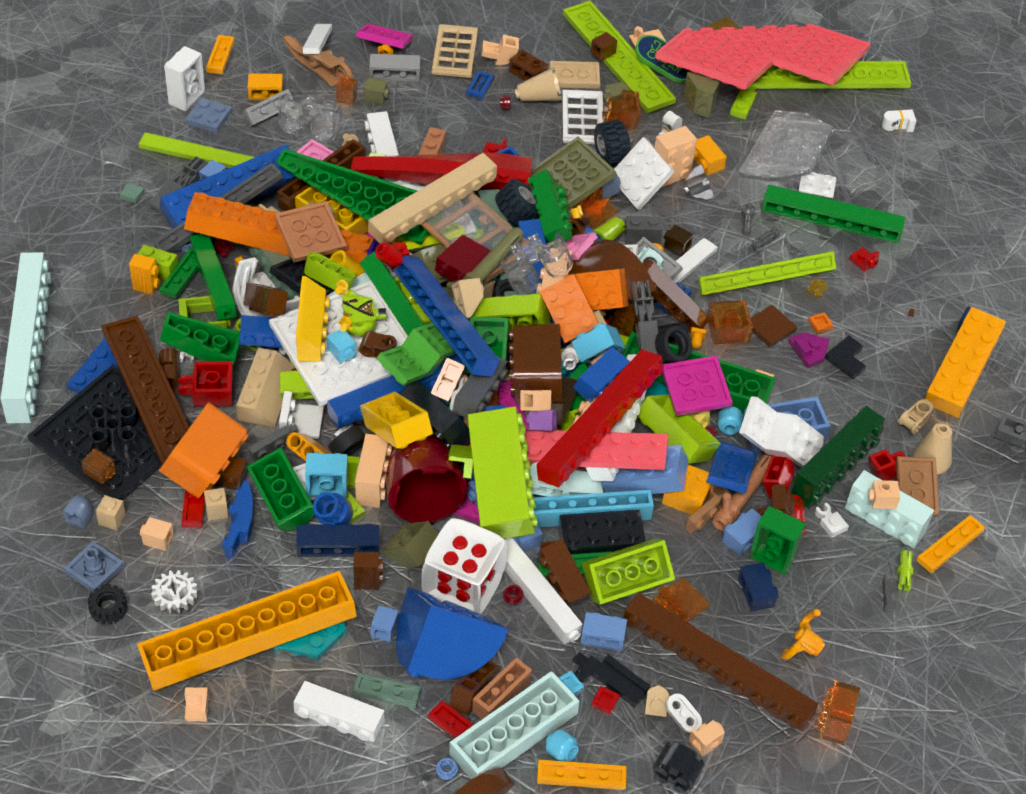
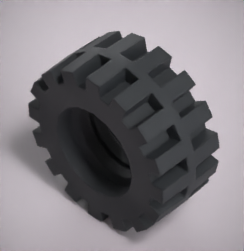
(109, 614)

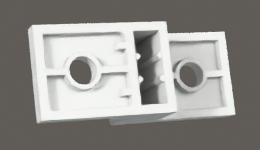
(780, 433)

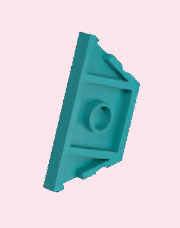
(316, 643)

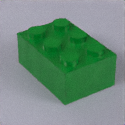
(777, 540)

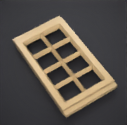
(451, 71)

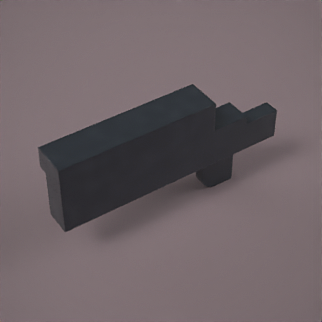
(613, 676)

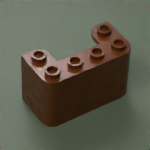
(536, 359)

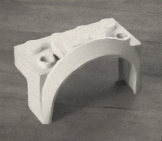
(246, 273)

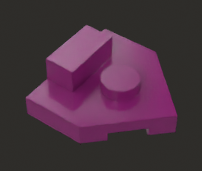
(809, 348)

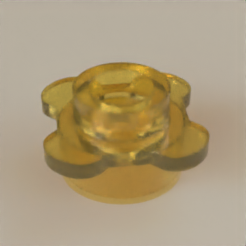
(817, 287)

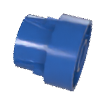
(332, 509)

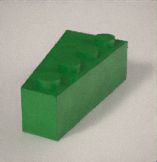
(551, 206)
(200, 338)

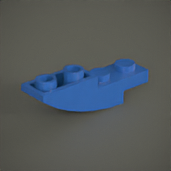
(241, 520)

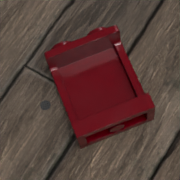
(460, 258)

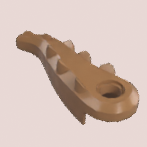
(324, 64)

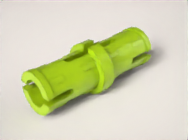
(905, 570)

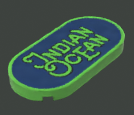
(646, 51)

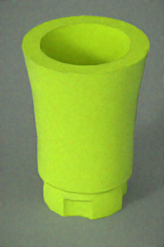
(610, 229)

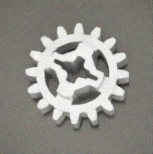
(164, 595)

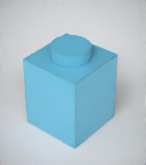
(341, 346)

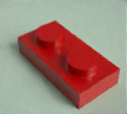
(449, 720)

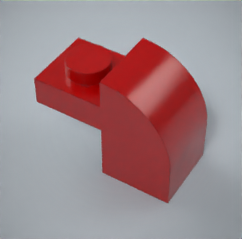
(884, 465)

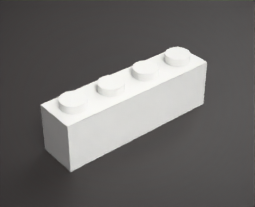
(339, 711)

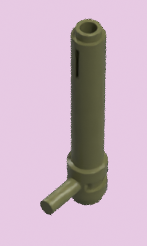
(494, 257)

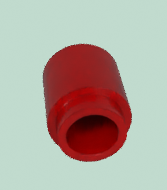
(389, 254)

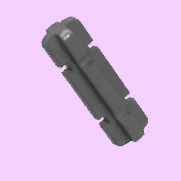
(765, 238)

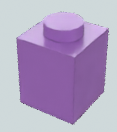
(542, 420)

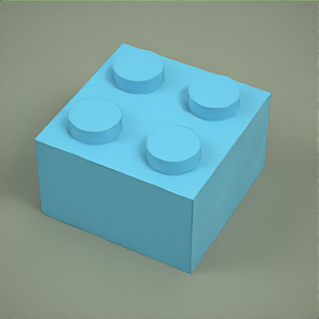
(597, 342)
(326, 474)

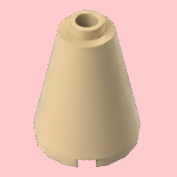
(540, 87)
(937, 445)

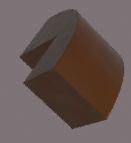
(490, 782)

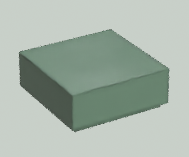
(131, 193)

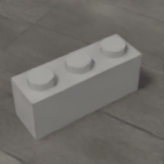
(395, 67)

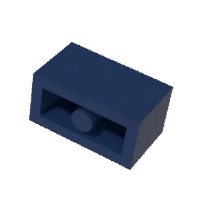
(758, 586)

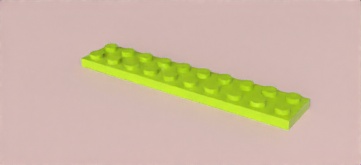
(624, 63)
(861, 75)

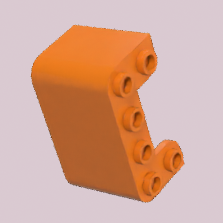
(204, 450)

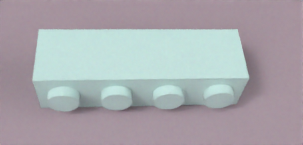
(577, 483)

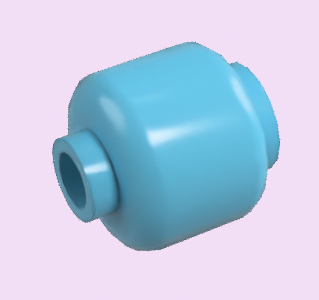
(730, 420)
(562, 746)

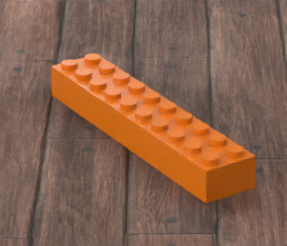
(253, 226)

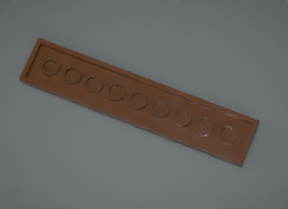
(146, 384)

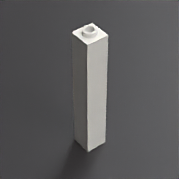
(541, 594)

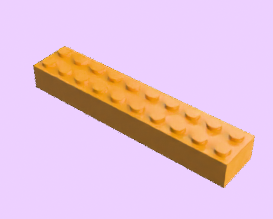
(246, 630)

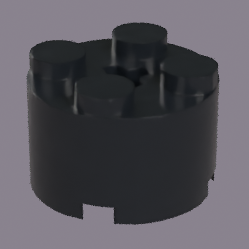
(678, 767)

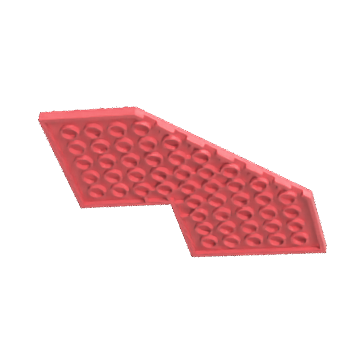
(746, 53)

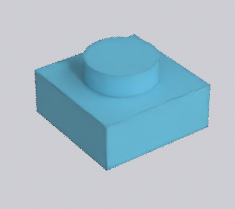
(571, 682)

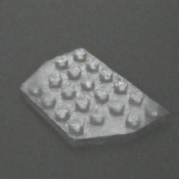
(787, 147)

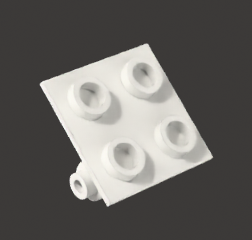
(818, 184)

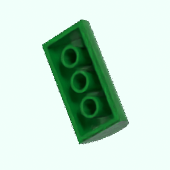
(281, 490)

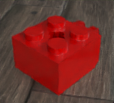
(209, 383)

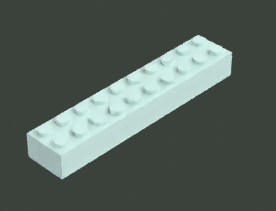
(25, 338)

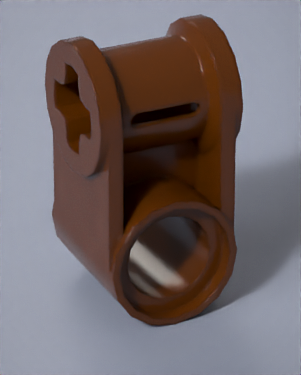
(375, 343)

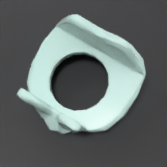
(647, 252)

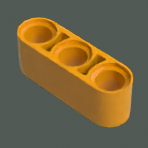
(306, 445)

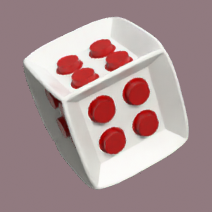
(464, 565)

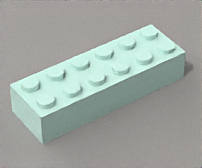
(514, 726)

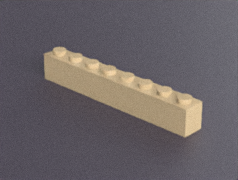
(432, 199)

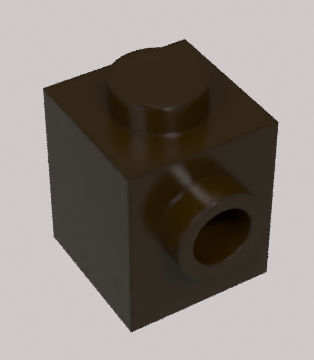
(678, 240)

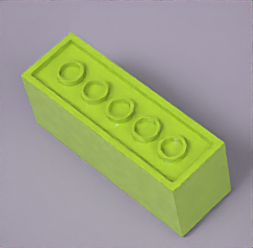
(502, 472)

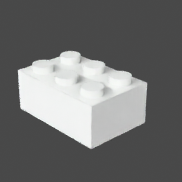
(184, 78)

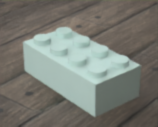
(905, 523)

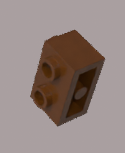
(526, 65)
(625, 320)

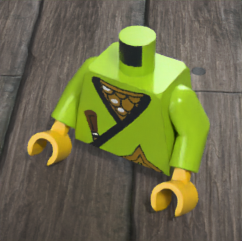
(358, 311)

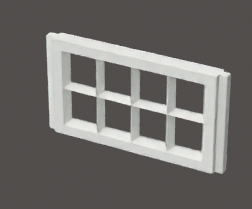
(580, 94)

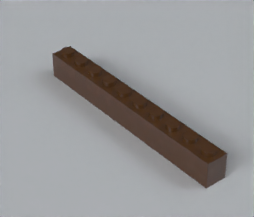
(720, 662)

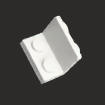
(306, 417)

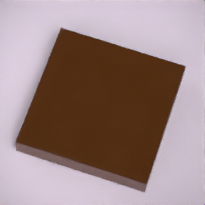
(772, 326)

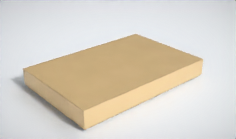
(577, 74)

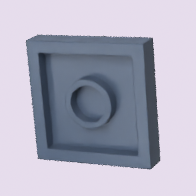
(208, 115)

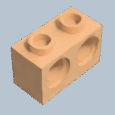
(448, 380)

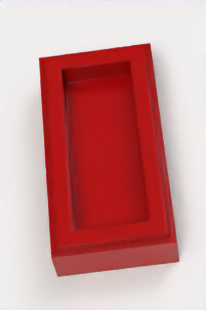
(193, 511)

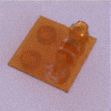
(597, 208)
(681, 599)

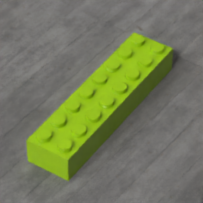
(518, 308)

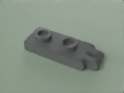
(271, 442)

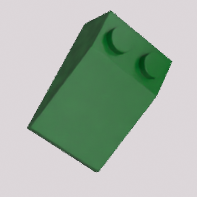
(495, 333)

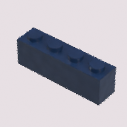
(336, 540)

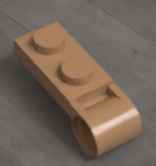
(708, 510)

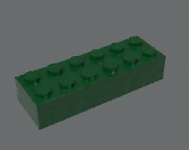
(838, 457)

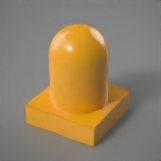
(697, 336)

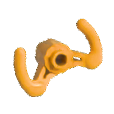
(805, 638)

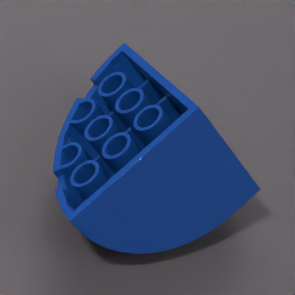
(444, 637)

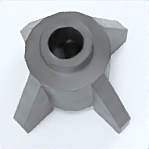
(698, 184)

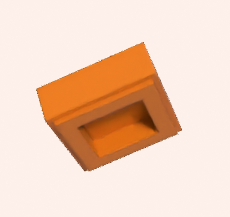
(820, 323)

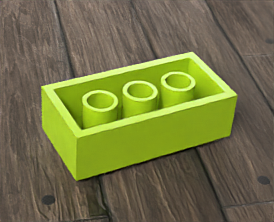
(628, 571)

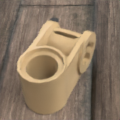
(916, 416)

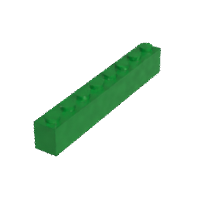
(833, 213)

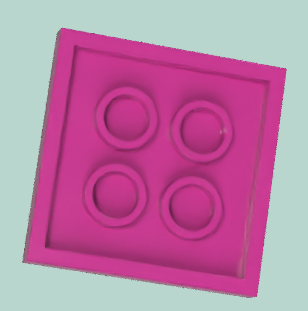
(696, 385)

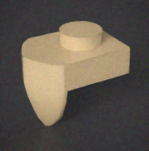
(656, 701)

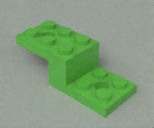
(417, 356)

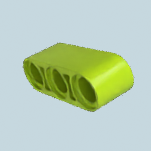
(327, 271)

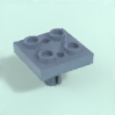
(90, 563)

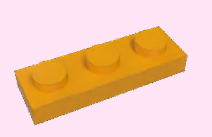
(220, 54)

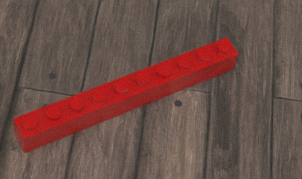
(599, 418)

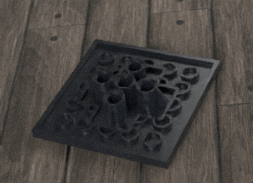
(101, 419)

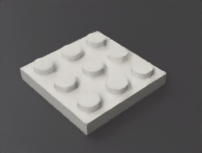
(642, 173)

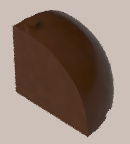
(612, 255)

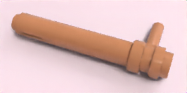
(733, 504)

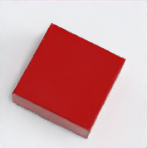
(605, 700)

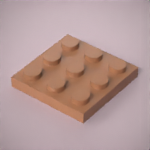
(310, 230)

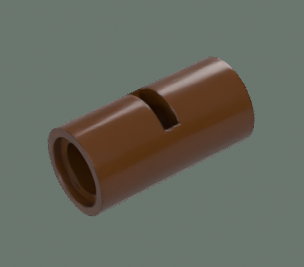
(169, 362)

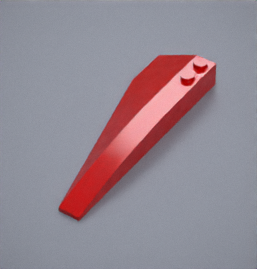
(431, 167)

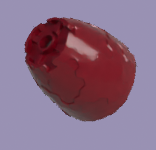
(424, 482)

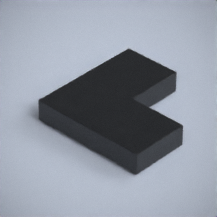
(843, 357)

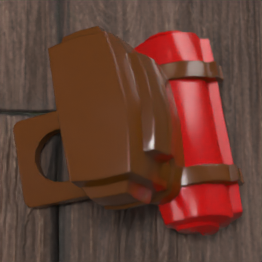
(786, 502)

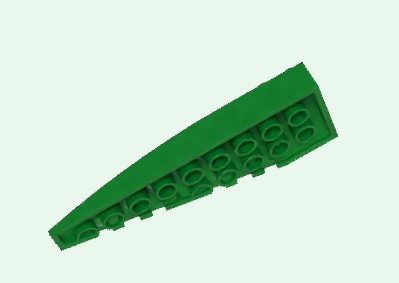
(354, 190)

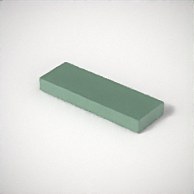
(387, 690)

